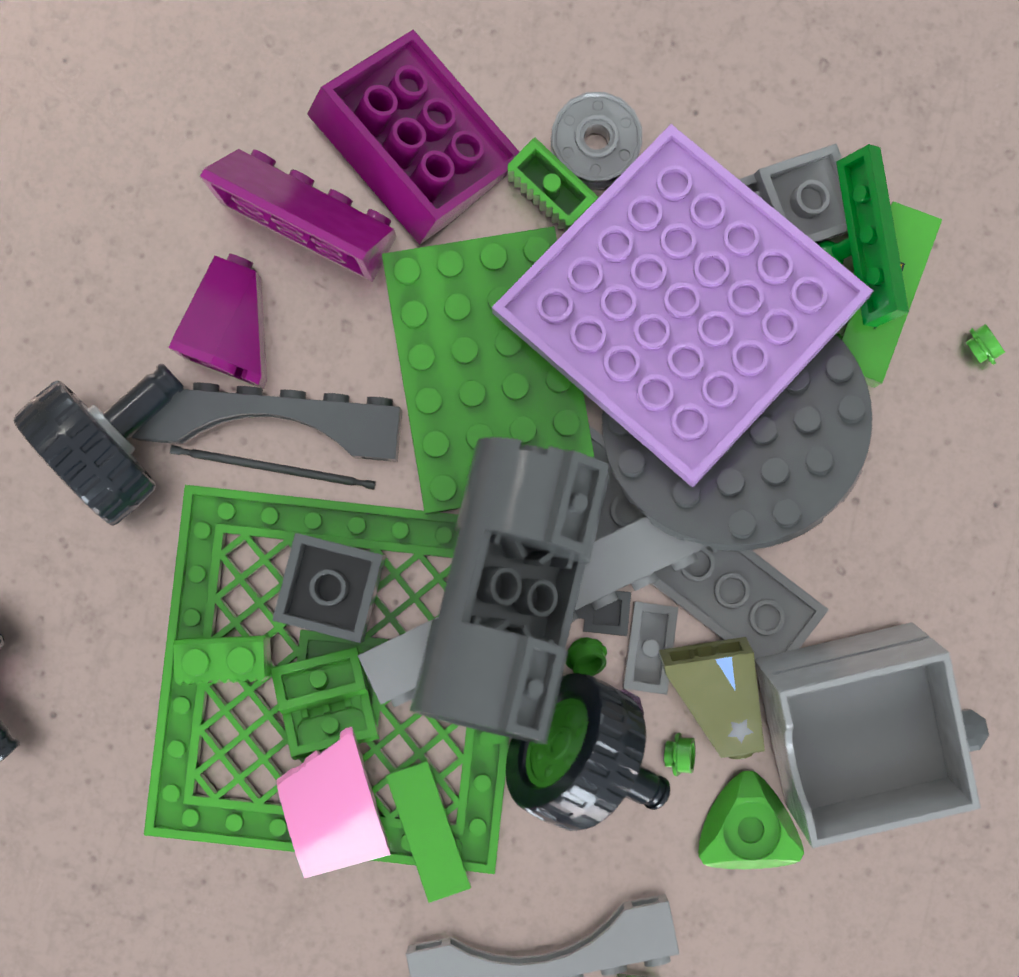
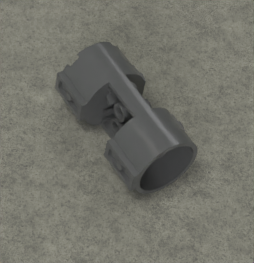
(511, 589)

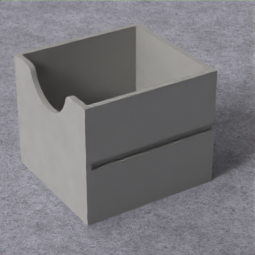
(867, 733)

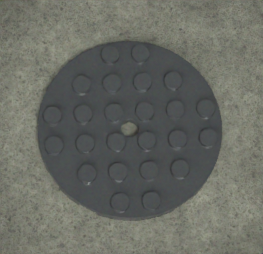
(778, 473)

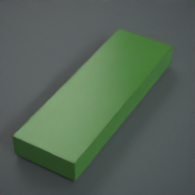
(428, 831)

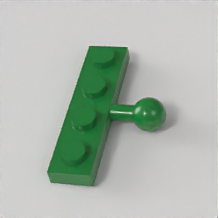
(871, 235)

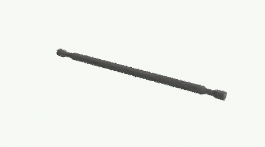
(272, 467)

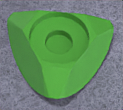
(749, 828)

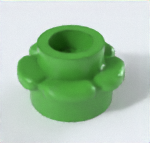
(985, 344)
(586, 656)
(680, 754)

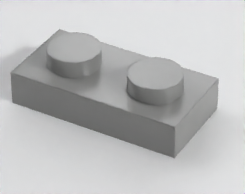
(650, 631)

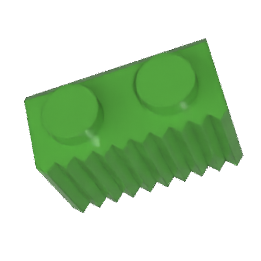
(550, 184)
(222, 659)

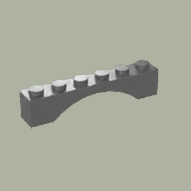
(363, 430)

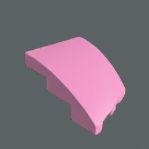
(332, 809)

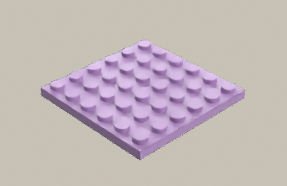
(681, 304)

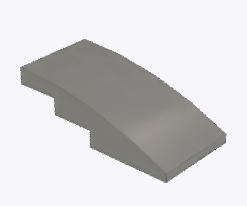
(805, 192)

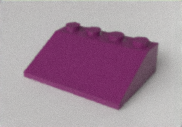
(413, 135)
(300, 211)

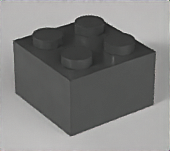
(329, 588)

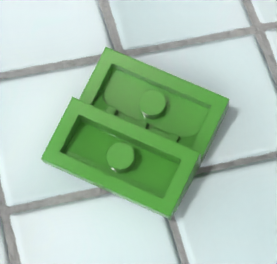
(323, 699)

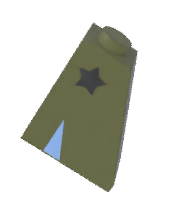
(721, 693)

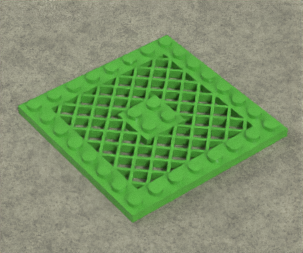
(172, 802)

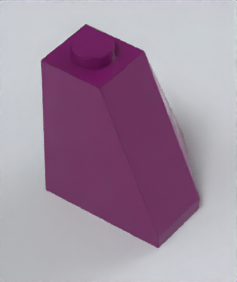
(226, 322)

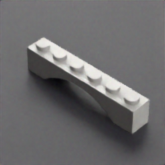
(633, 934)

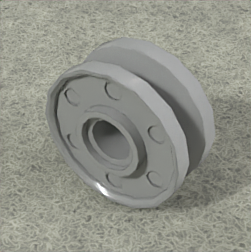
(602, 115)

